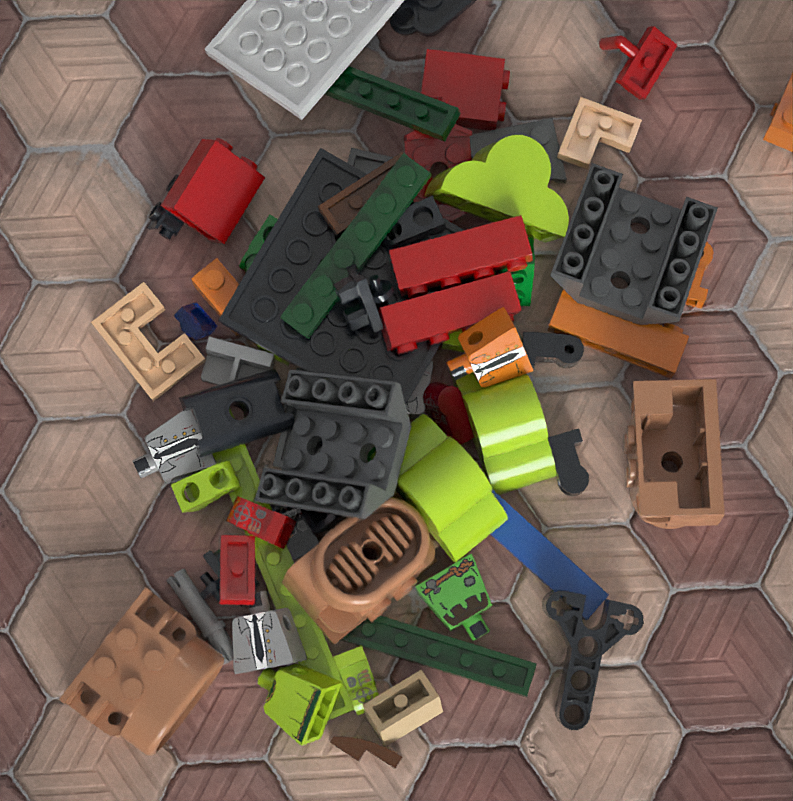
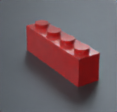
(461, 256)
(446, 312)

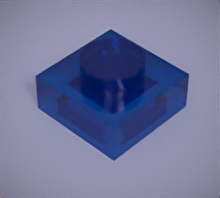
(195, 321)

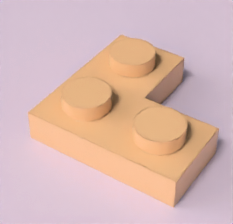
(596, 124)

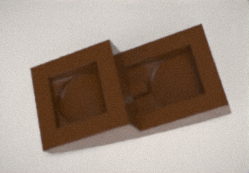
(357, 747)

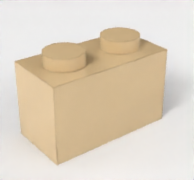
(403, 708)

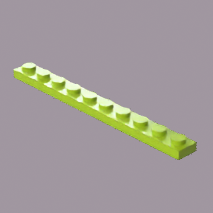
(273, 566)

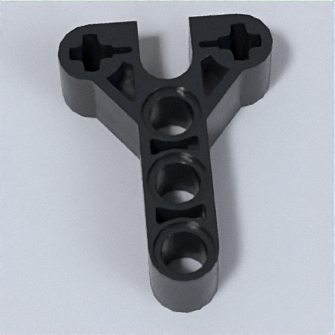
(604, 636)

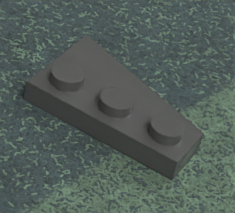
(541, 131)

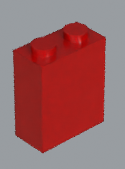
(469, 84)
(213, 190)

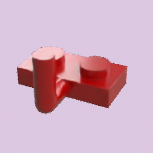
(644, 62)

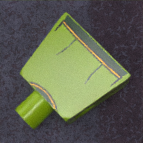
(299, 700)

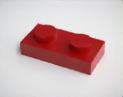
(237, 570)

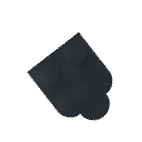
(427, 16)

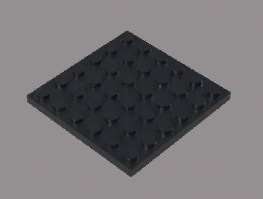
(286, 263)

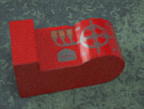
(261, 522)

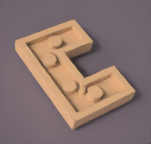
(121, 331)

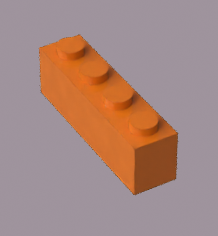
(646, 346)

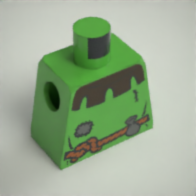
(458, 597)

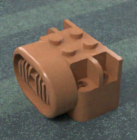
(677, 425)
(344, 587)
(145, 675)

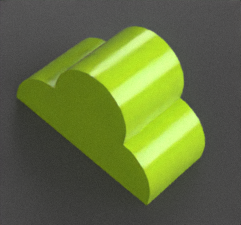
(505, 183)
(508, 432)
(447, 489)

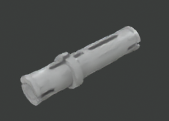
(210, 626)

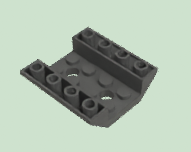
(654, 264)
(351, 420)

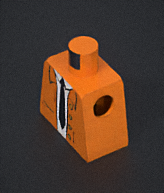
(491, 351)

